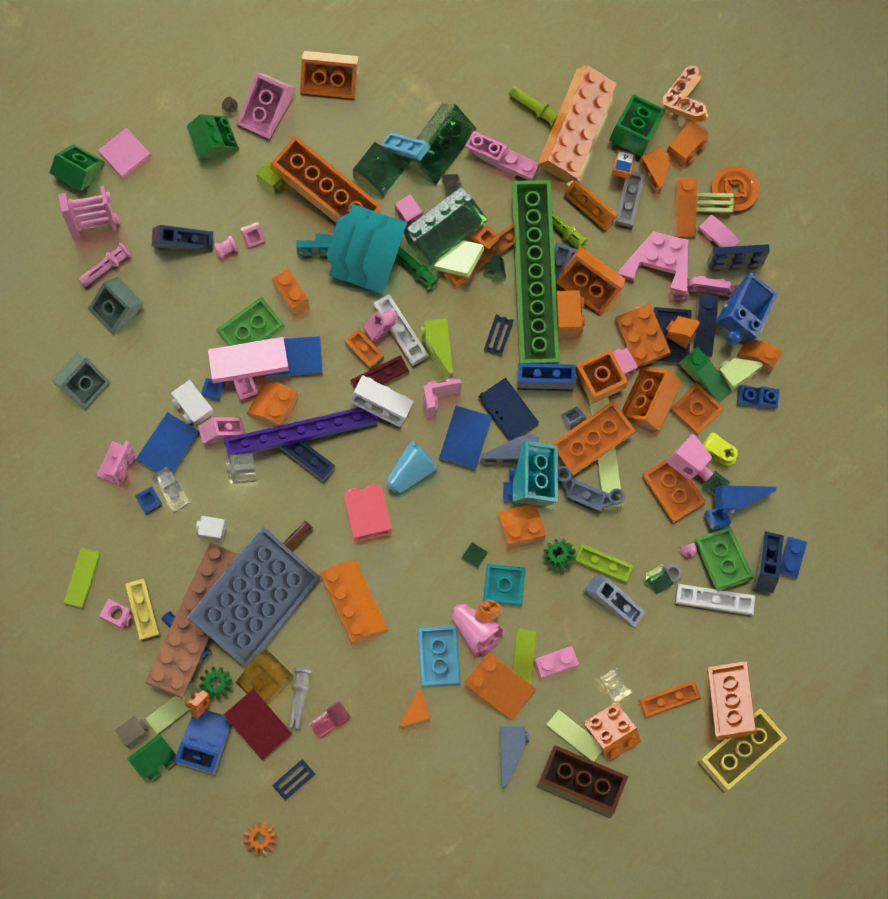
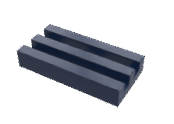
(503, 320)
(293, 780)

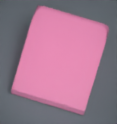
(252, 235)

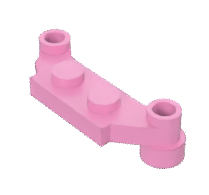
(709, 286)

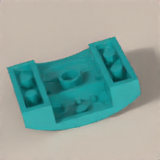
(365, 247)

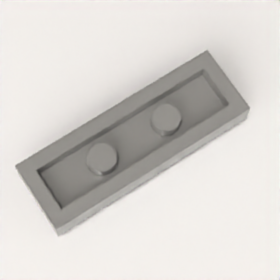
(630, 199)

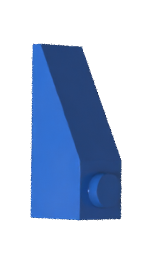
(737, 497)

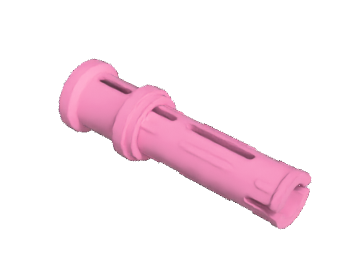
(112, 259)

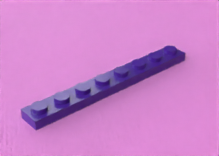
(299, 431)

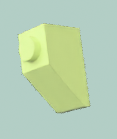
(738, 371)

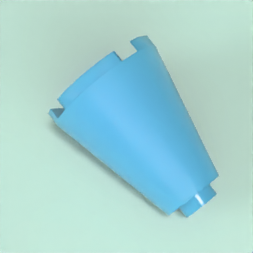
(410, 468)

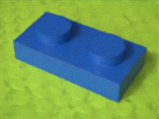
(792, 557)

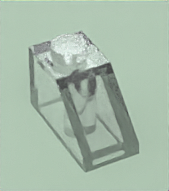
(170, 489)

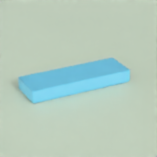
(405, 146)

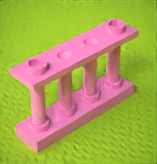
(88, 212)

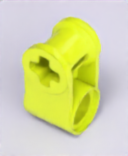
(719, 448)

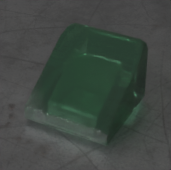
(658, 579)

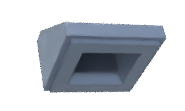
(573, 417)

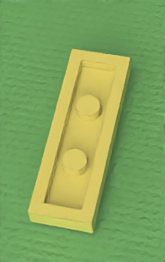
(142, 609)

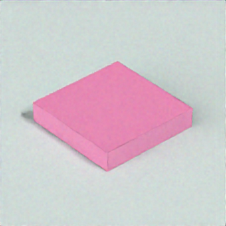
(124, 153)

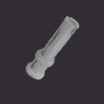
(299, 687)

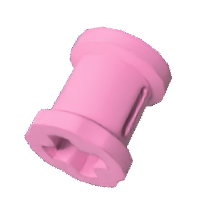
(225, 247)

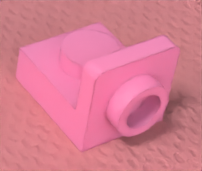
(245, 387)

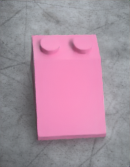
(265, 105)

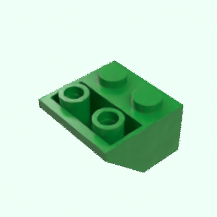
(212, 136)

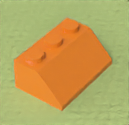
(329, 74)
(593, 278)
(651, 398)

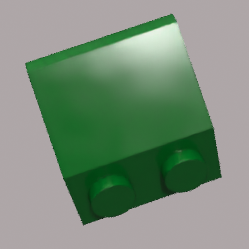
(75, 167)
(153, 758)

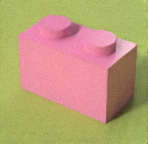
(556, 663)

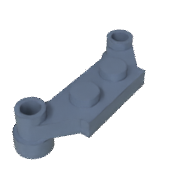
(587, 494)

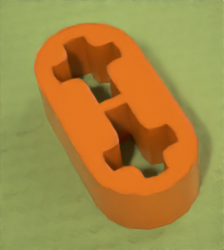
(488, 611)

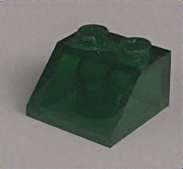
(378, 170)

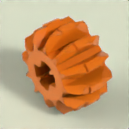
(255, 844)

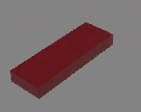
(385, 372)

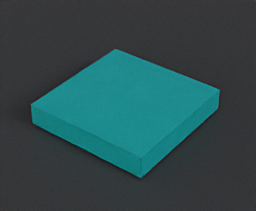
(504, 584)

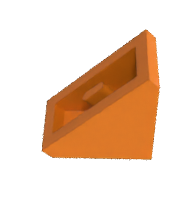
(416, 713)

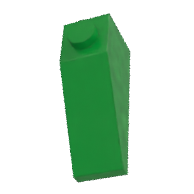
(705, 374)

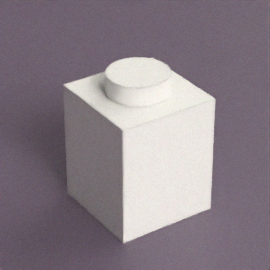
(211, 528)

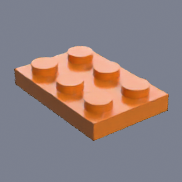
(643, 335)
(673, 491)

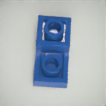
(758, 397)

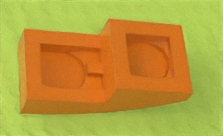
(485, 237)

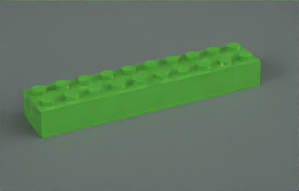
(535, 272)

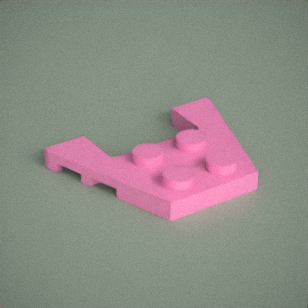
(664, 254)

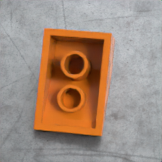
(500, 685)

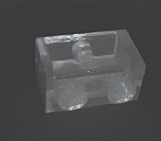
(241, 468)

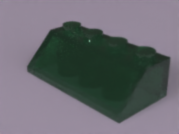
(447, 135)
(445, 226)

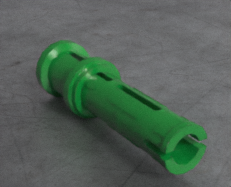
(420, 271)

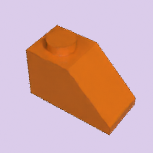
(656, 166)
(682, 330)
(761, 352)

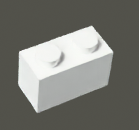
(191, 403)

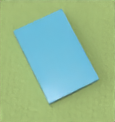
(439, 656)

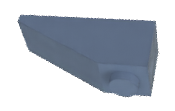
(508, 452)
(614, 599)
(511, 746)

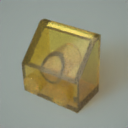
(265, 676)

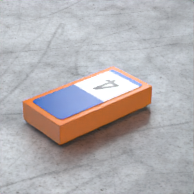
(623, 164)

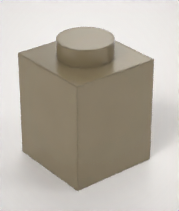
(132, 731)

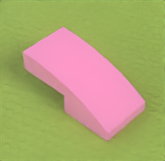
(718, 232)

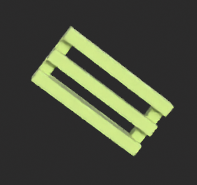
(715, 202)

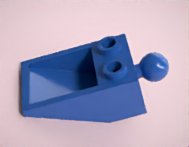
(747, 310)

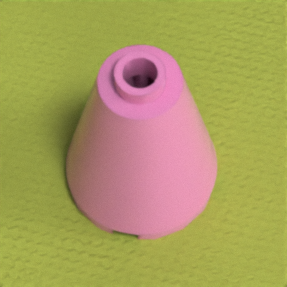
(478, 634)

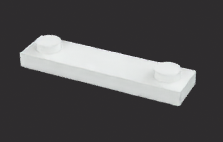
(403, 332)
(714, 600)

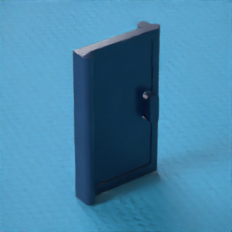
(510, 409)

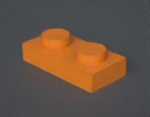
(364, 348)

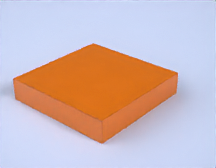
(697, 408)

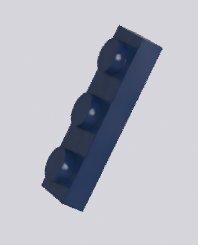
(309, 459)

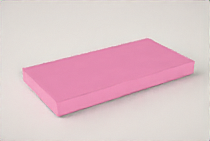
(248, 360)

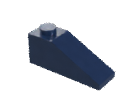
(181, 238)
(707, 316)
(769, 562)

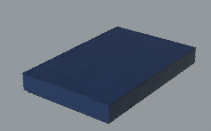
(664, 317)

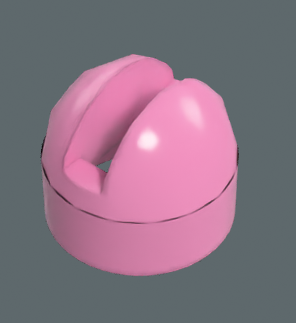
(689, 550)

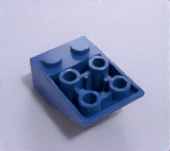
(203, 742)

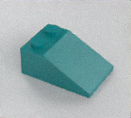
(536, 474)

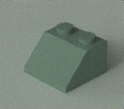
(115, 304)
(80, 380)

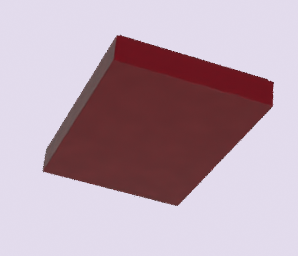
(257, 724)

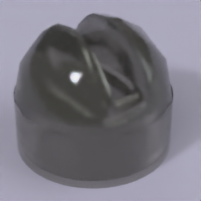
(229, 104)

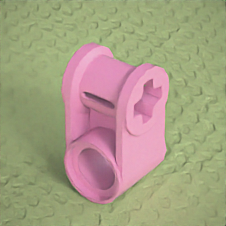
(380, 324)

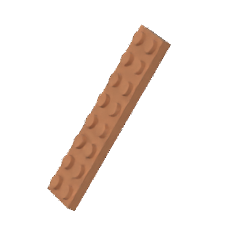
(184, 640)

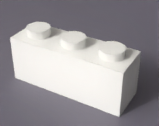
(381, 401)

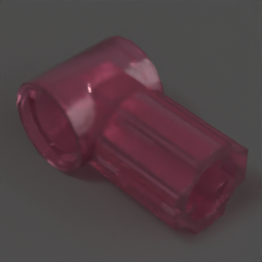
(333, 717)

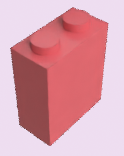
(367, 512)

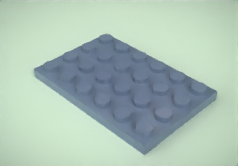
(253, 597)

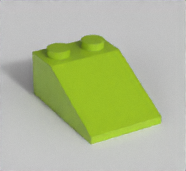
(437, 343)

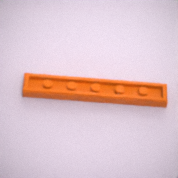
(502, 246)

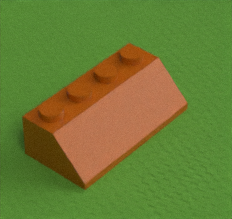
(353, 601)

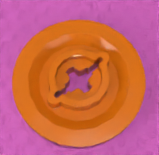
(734, 177)

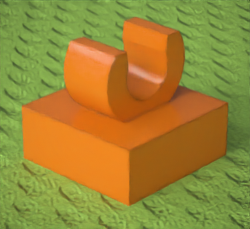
(198, 704)

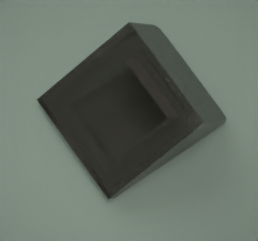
(450, 183)

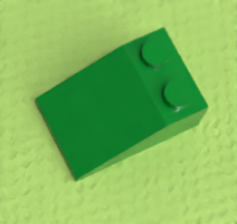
(637, 125)

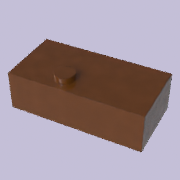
(582, 781)

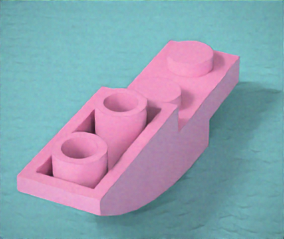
(501, 157)

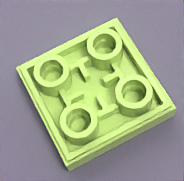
(460, 259)

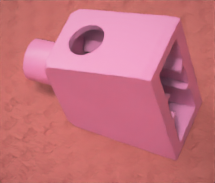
(691, 459)

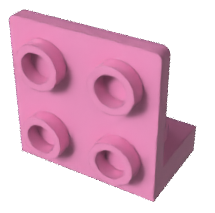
(435, 390)
(116, 462)

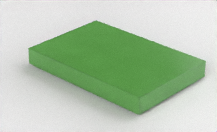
(251, 325)
(724, 559)

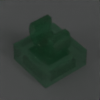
(496, 267)

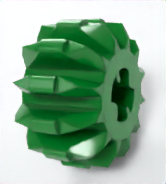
(563, 560)
(213, 677)

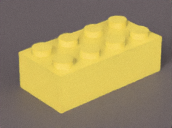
(739, 755)

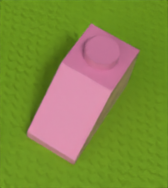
(217, 428)

